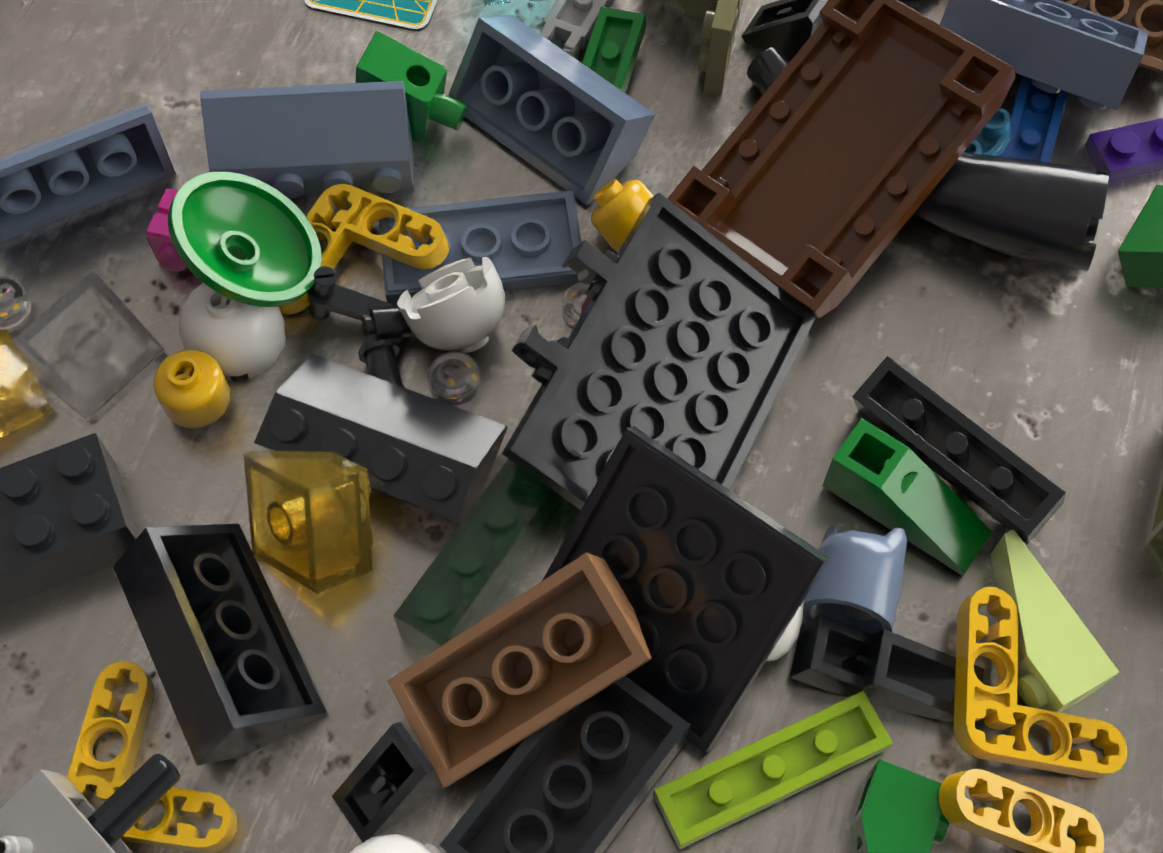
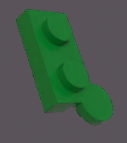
(615, 45)

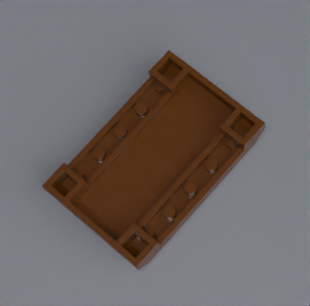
(845, 147)

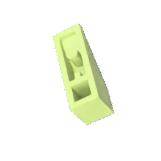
(1056, 650)

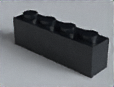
(959, 450)

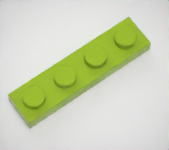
(771, 769)

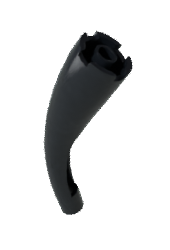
(1003, 202)

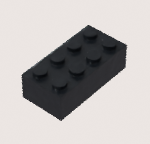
(60, 517)
(574, 778)

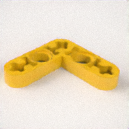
(357, 224)
(1000, 707)
(107, 777)
(1048, 815)

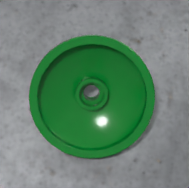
(244, 239)

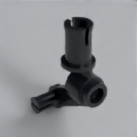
(381, 322)

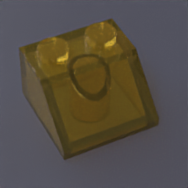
(309, 516)

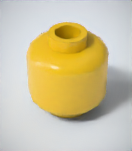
(618, 209)
(191, 388)

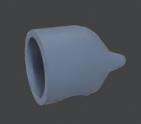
(861, 573)

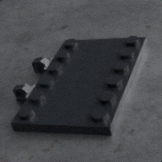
(670, 343)

